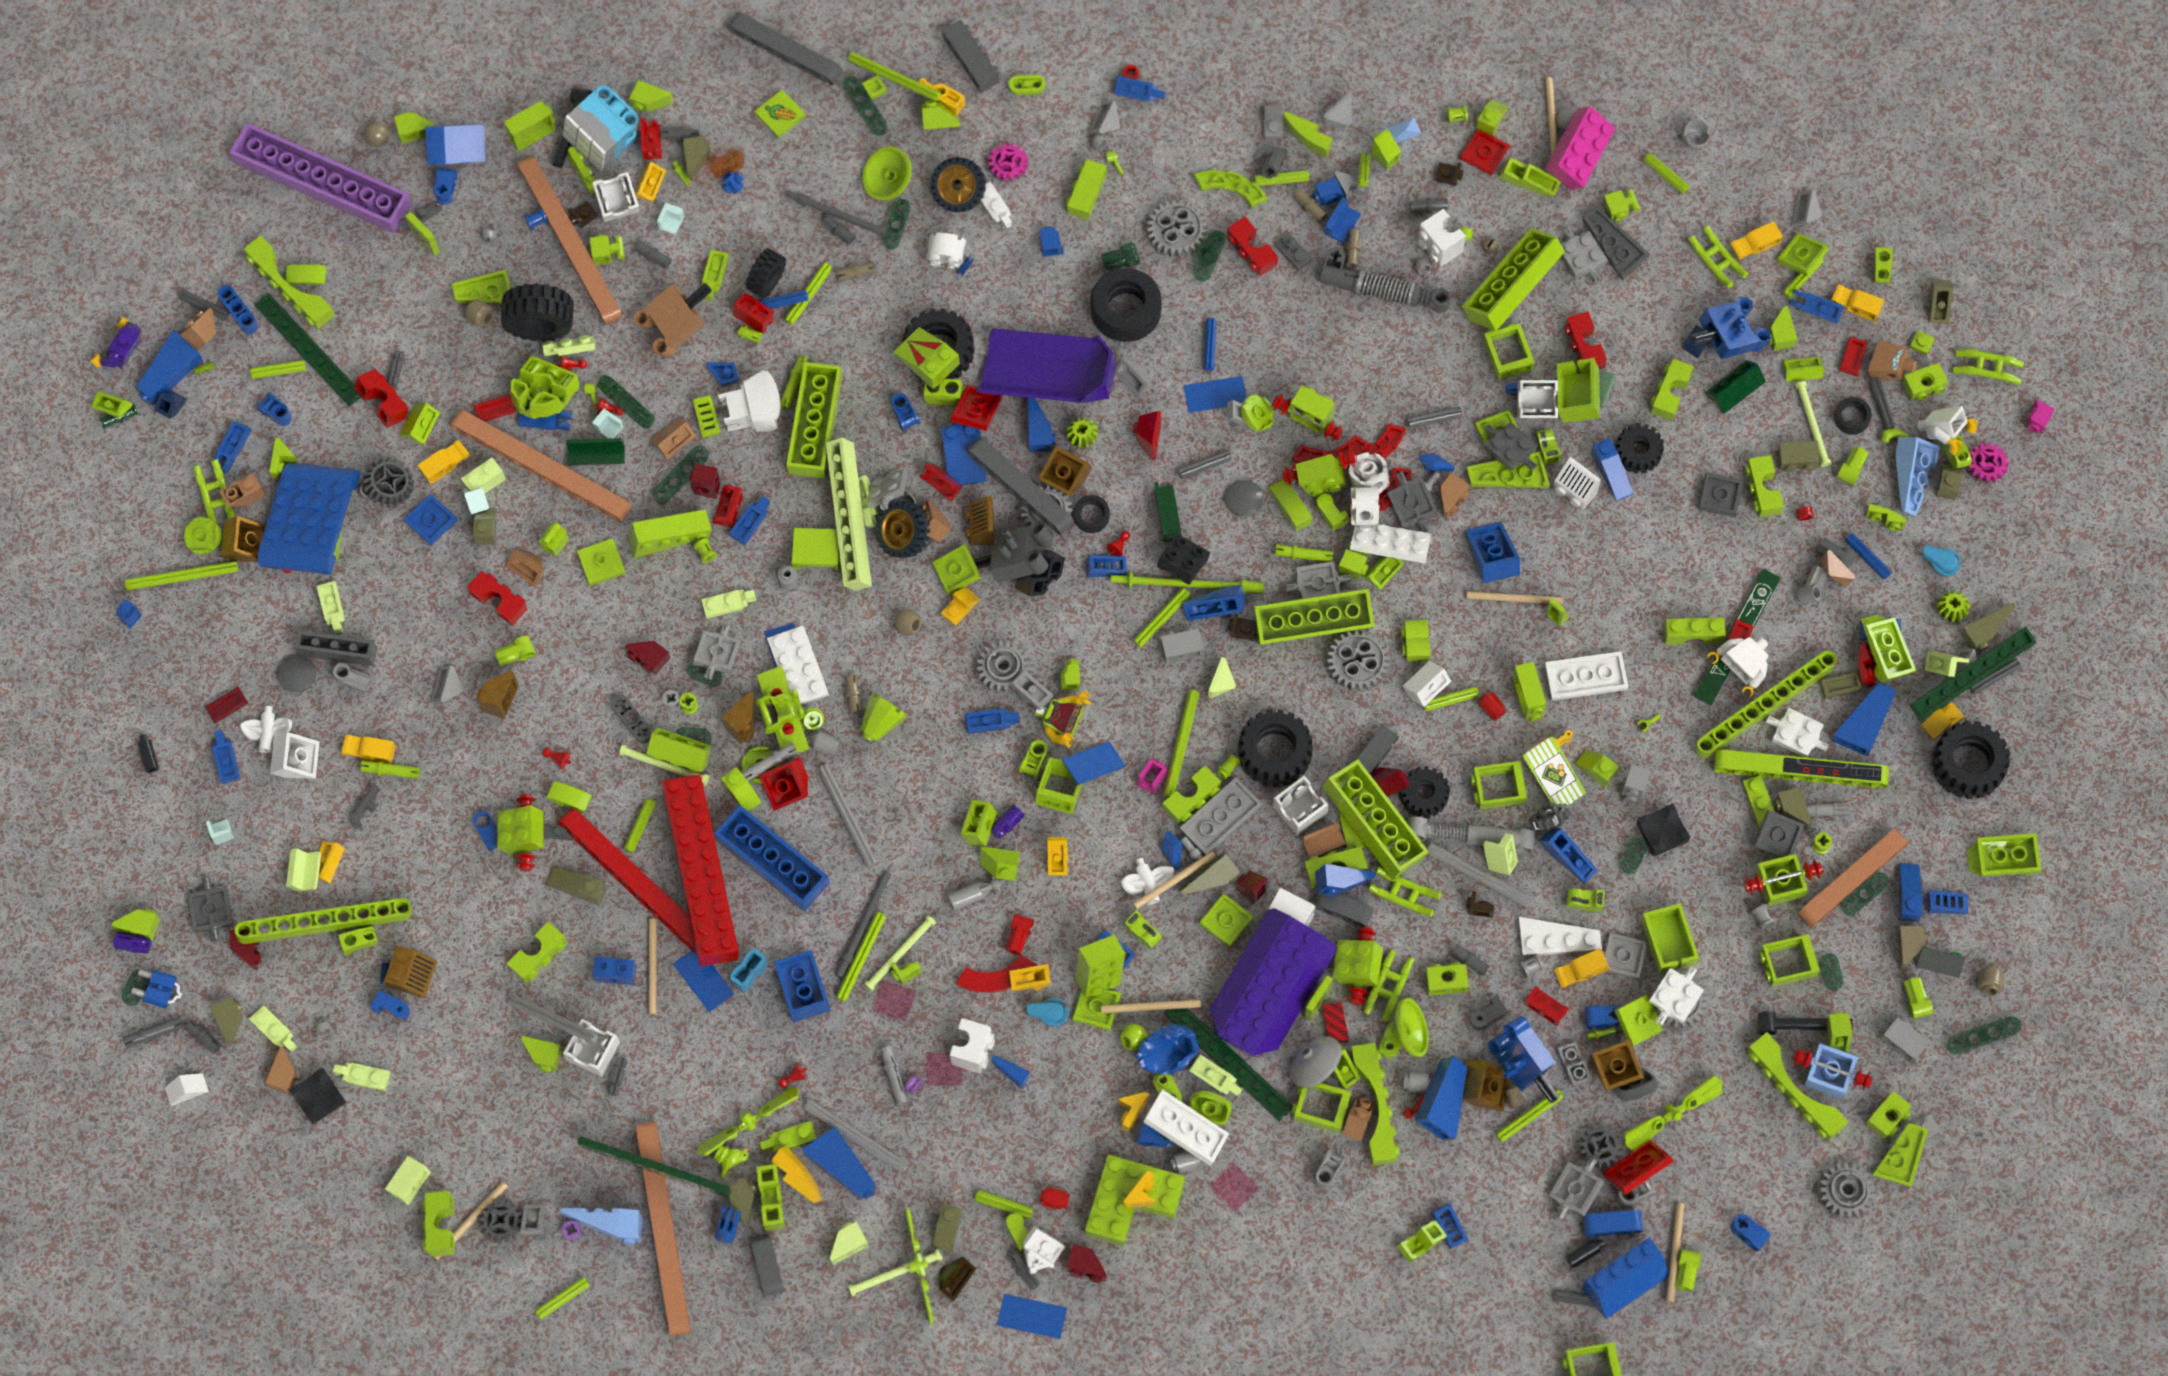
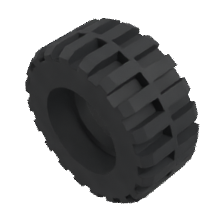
(537, 312)
(947, 324)
(1270, 771)
(1959, 780)

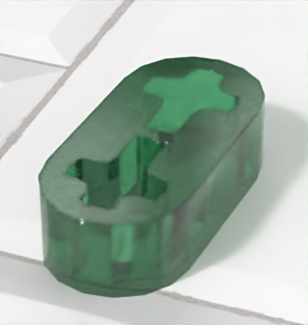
(1214, 249)
(700, 677)
(696, 732)
(1629, 854)
(1826, 972)
(132, 983)

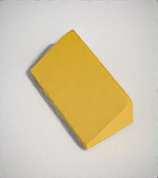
(650, 182)
(330, 857)

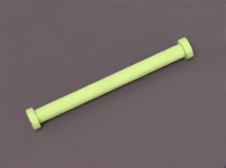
(1801, 387)
(660, 763)
(900, 952)
(890, 1274)

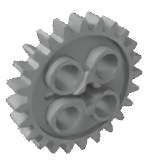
(1170, 214)
(1352, 645)

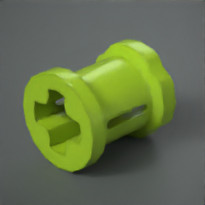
(1457, 114)
(705, 550)
(693, 704)
(1827, 841)

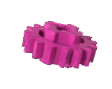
(1008, 162)
(1988, 470)

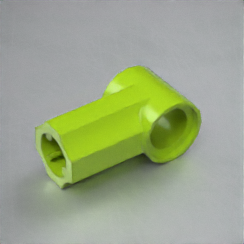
(1852, 468)
(518, 650)
(1918, 1001)
(1688, 1266)

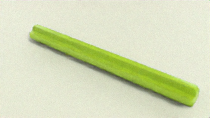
(894, 76)
(181, 575)
(1181, 743)

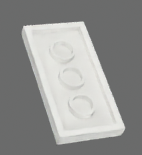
(1391, 542)
(799, 663)
(1586, 676)
(1186, 1127)

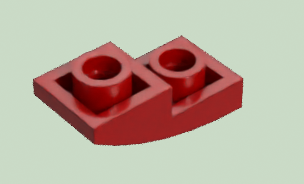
(1866, 665)

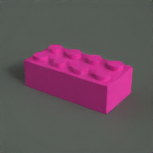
(1580, 148)

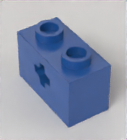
(614, 970)

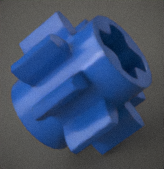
(732, 182)

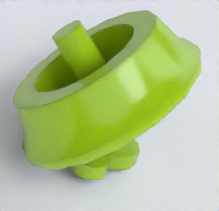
(813, 719)

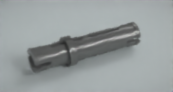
(144, 1035)

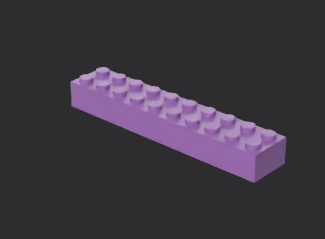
(320, 178)

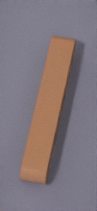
(1853, 877)

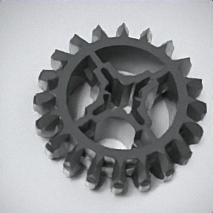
(386, 469)

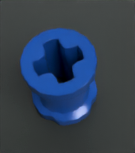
(536, 218)

